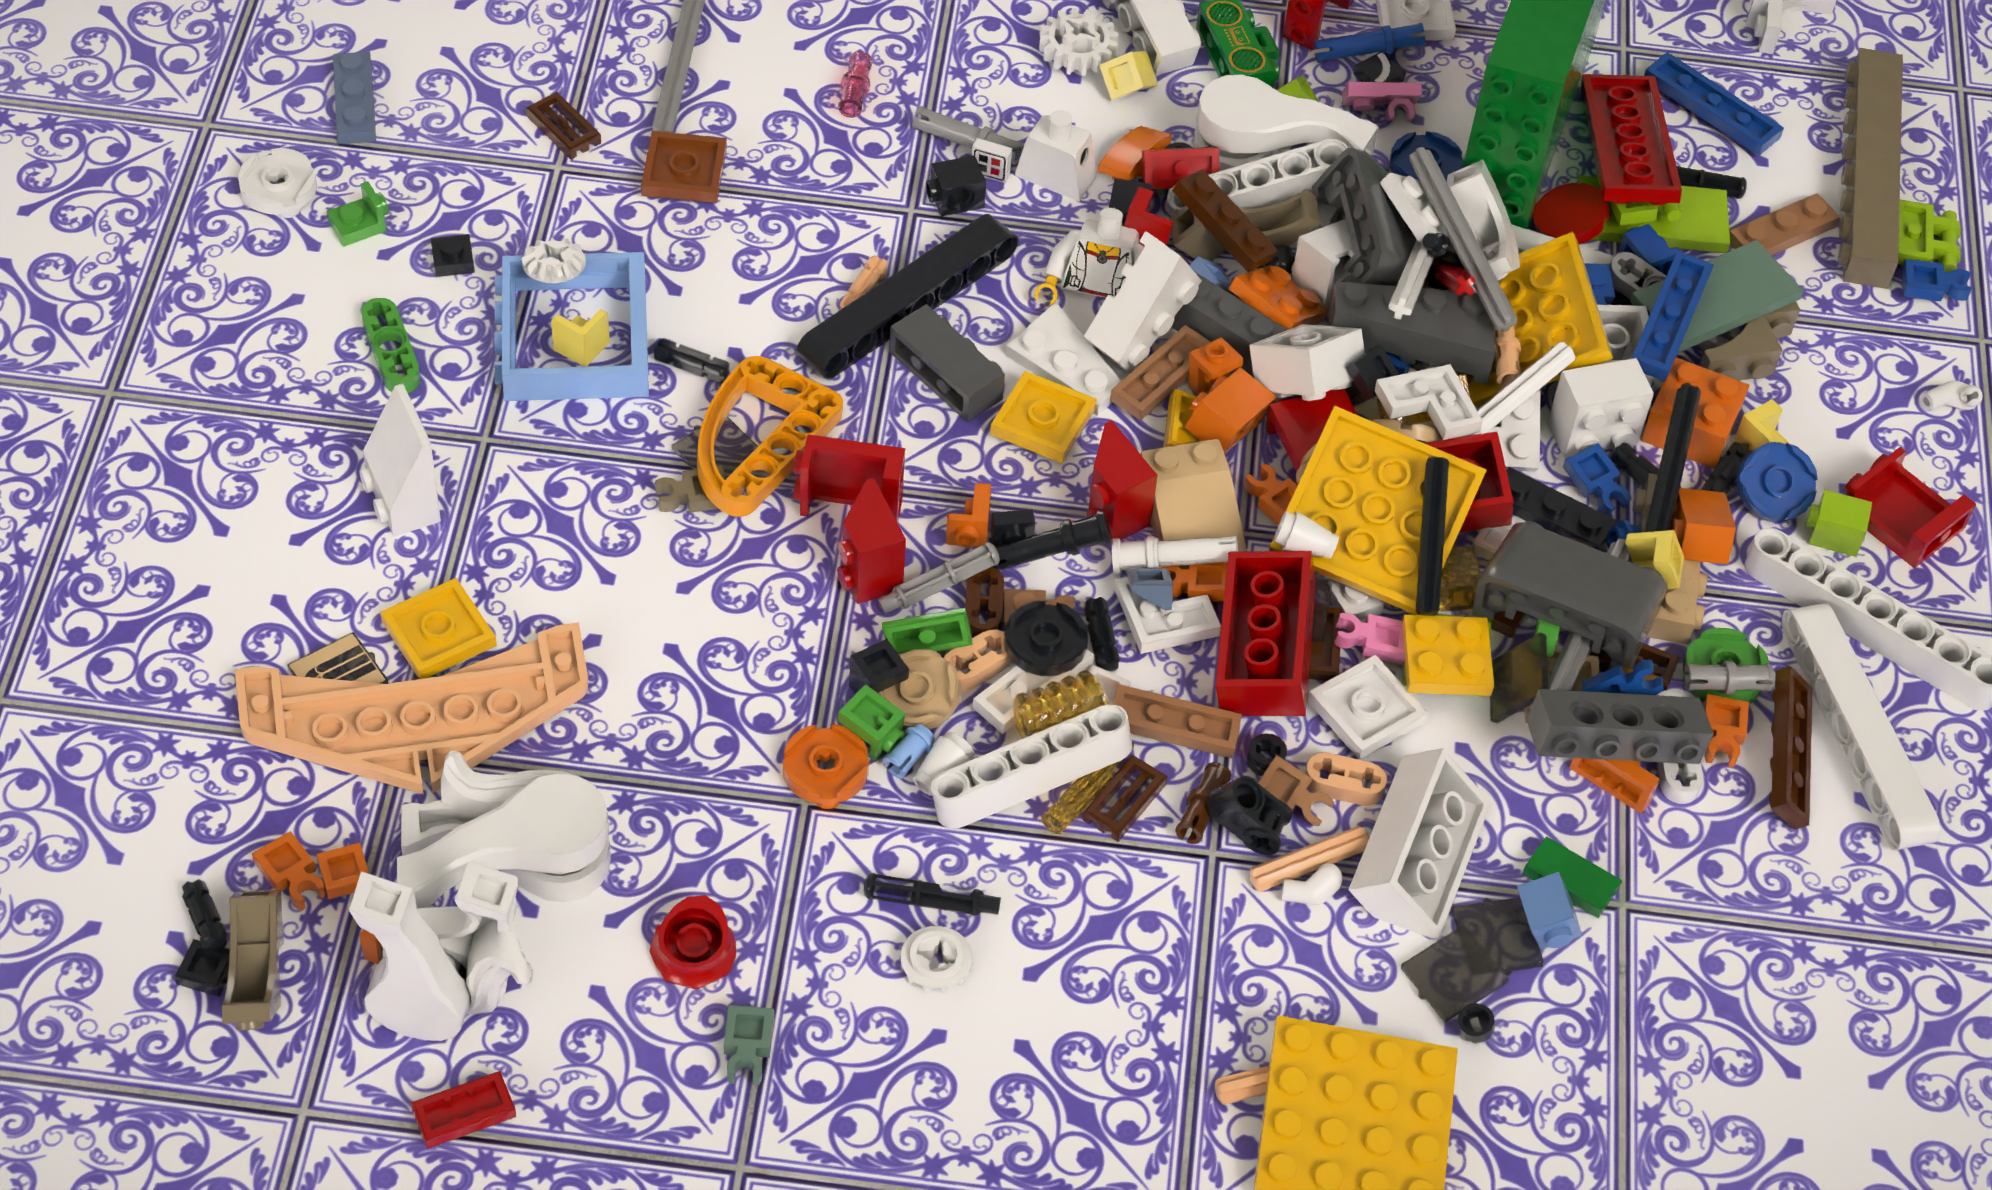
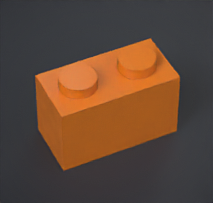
(1230, 409)
(1704, 525)

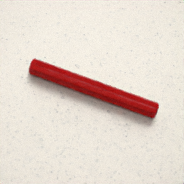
(1452, 277)

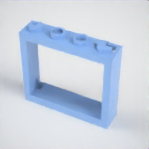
(562, 383)

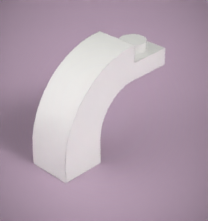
(1767, 17)
(1486, 216)

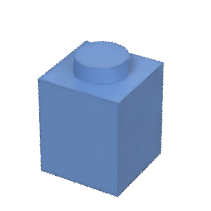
(1550, 911)

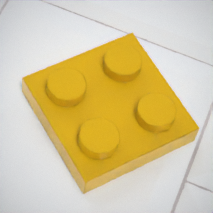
(1043, 416)
(438, 629)
(1447, 655)

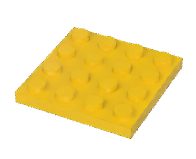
(1551, 307)
(1370, 493)
(1354, 1110)

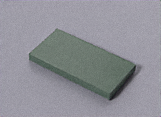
(1739, 289)

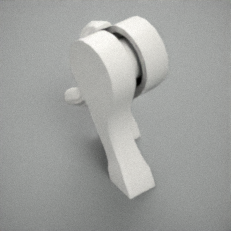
(1257, 121)
(526, 823)
(440, 958)

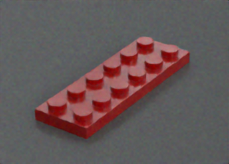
(1630, 139)

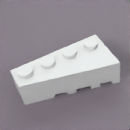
(1160, 30)

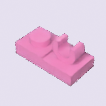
(1367, 95)

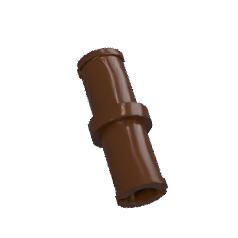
(1197, 813)

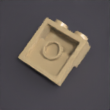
(1680, 609)

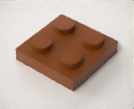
(684, 167)

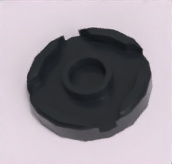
(1046, 638)

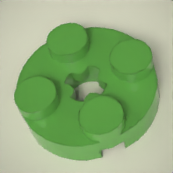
(1724, 645)

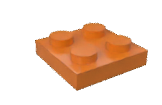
(1278, 297)

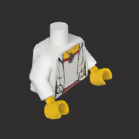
(1093, 257)

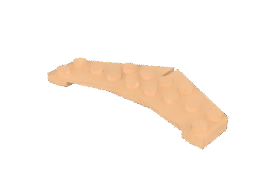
(393, 726)

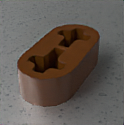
(992, 604)

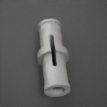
(1728, 677)

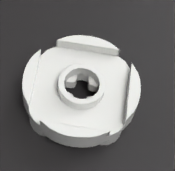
(280, 198)

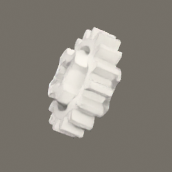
(1078, 41)

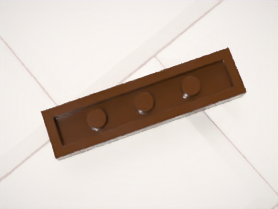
(1791, 748)

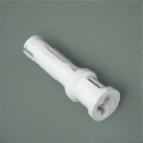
(1156, 553)

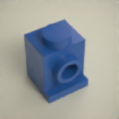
(1649, 247)

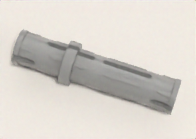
(961, 132)

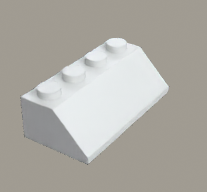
(1420, 844)

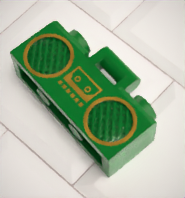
(1235, 42)

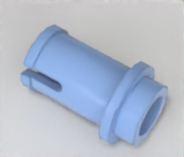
(909, 750)

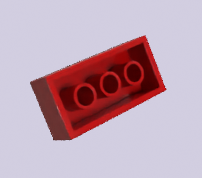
(1266, 633)

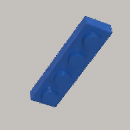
(1714, 104)
(1671, 314)

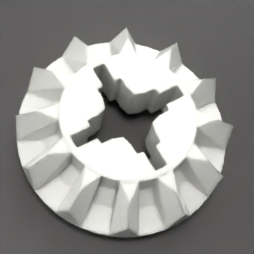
(551, 269)
(923, 946)

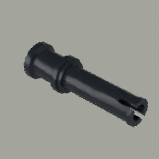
(1069, 537)

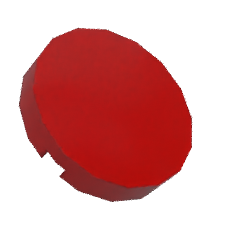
(1572, 209)

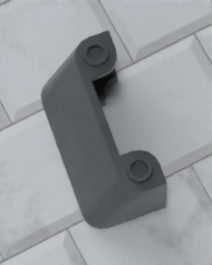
(1375, 226)
(1572, 589)

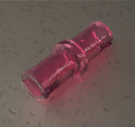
(855, 84)

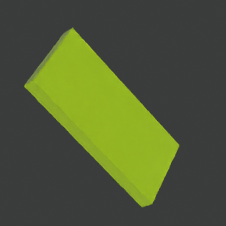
(1700, 228)

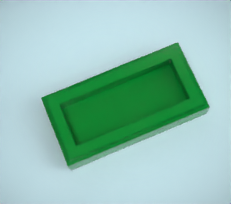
(1587, 883)

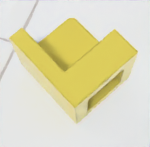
(1128, 74)
(581, 338)
(1759, 426)
(1658, 551)

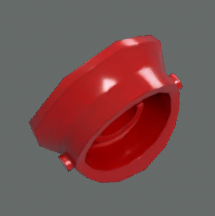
(694, 943)

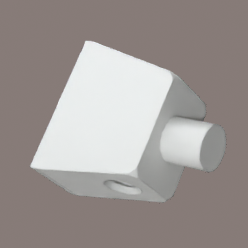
(1058, 156)

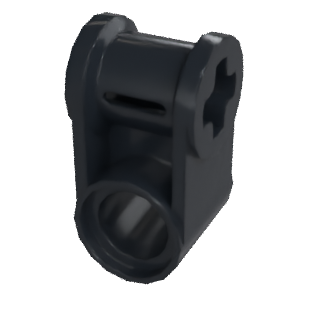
(1250, 812)

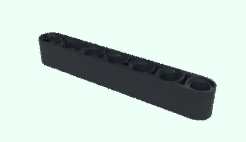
(927, 280)

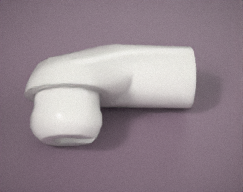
(1952, 394)
(1316, 889)

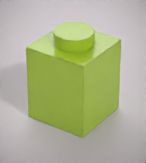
(1838, 522)

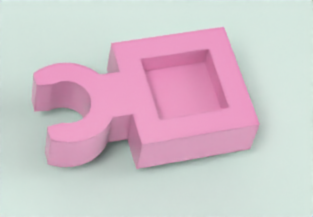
(1375, 635)

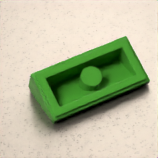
(929, 631)

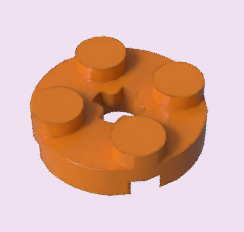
(819, 785)

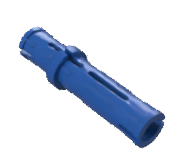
(1370, 42)

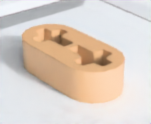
(979, 664)
(1346, 778)

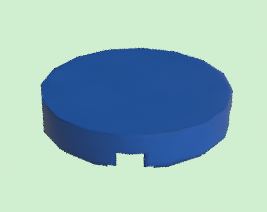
(1443, 149)
(1777, 482)

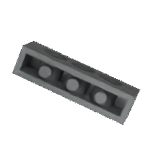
(1619, 726)

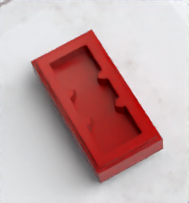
(463, 1109)

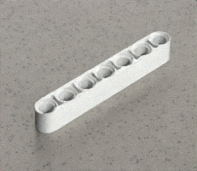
(1873, 617)
(1861, 727)

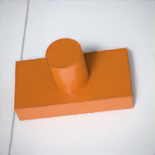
(1620, 779)

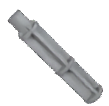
(940, 578)

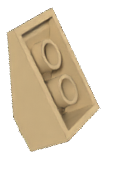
(1194, 493)

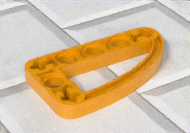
(764, 380)

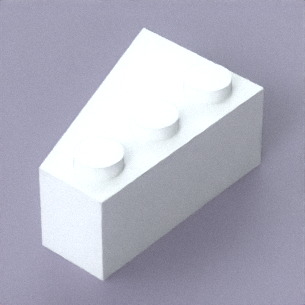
(1322, 260)
(1144, 304)

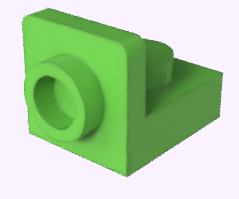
(359, 218)
(873, 721)

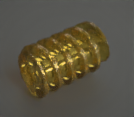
(1057, 703)

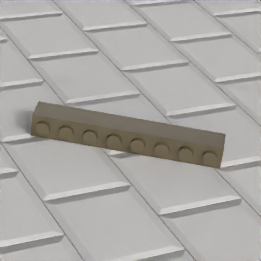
(1871, 168)

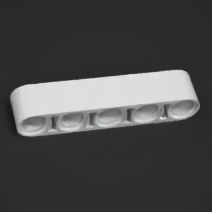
(1273, 177)
(1031, 766)

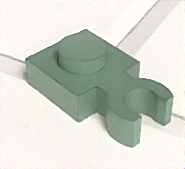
(747, 1038)

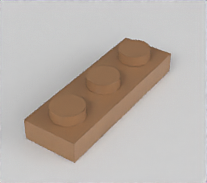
(1787, 225)
(1158, 374)
(1179, 721)

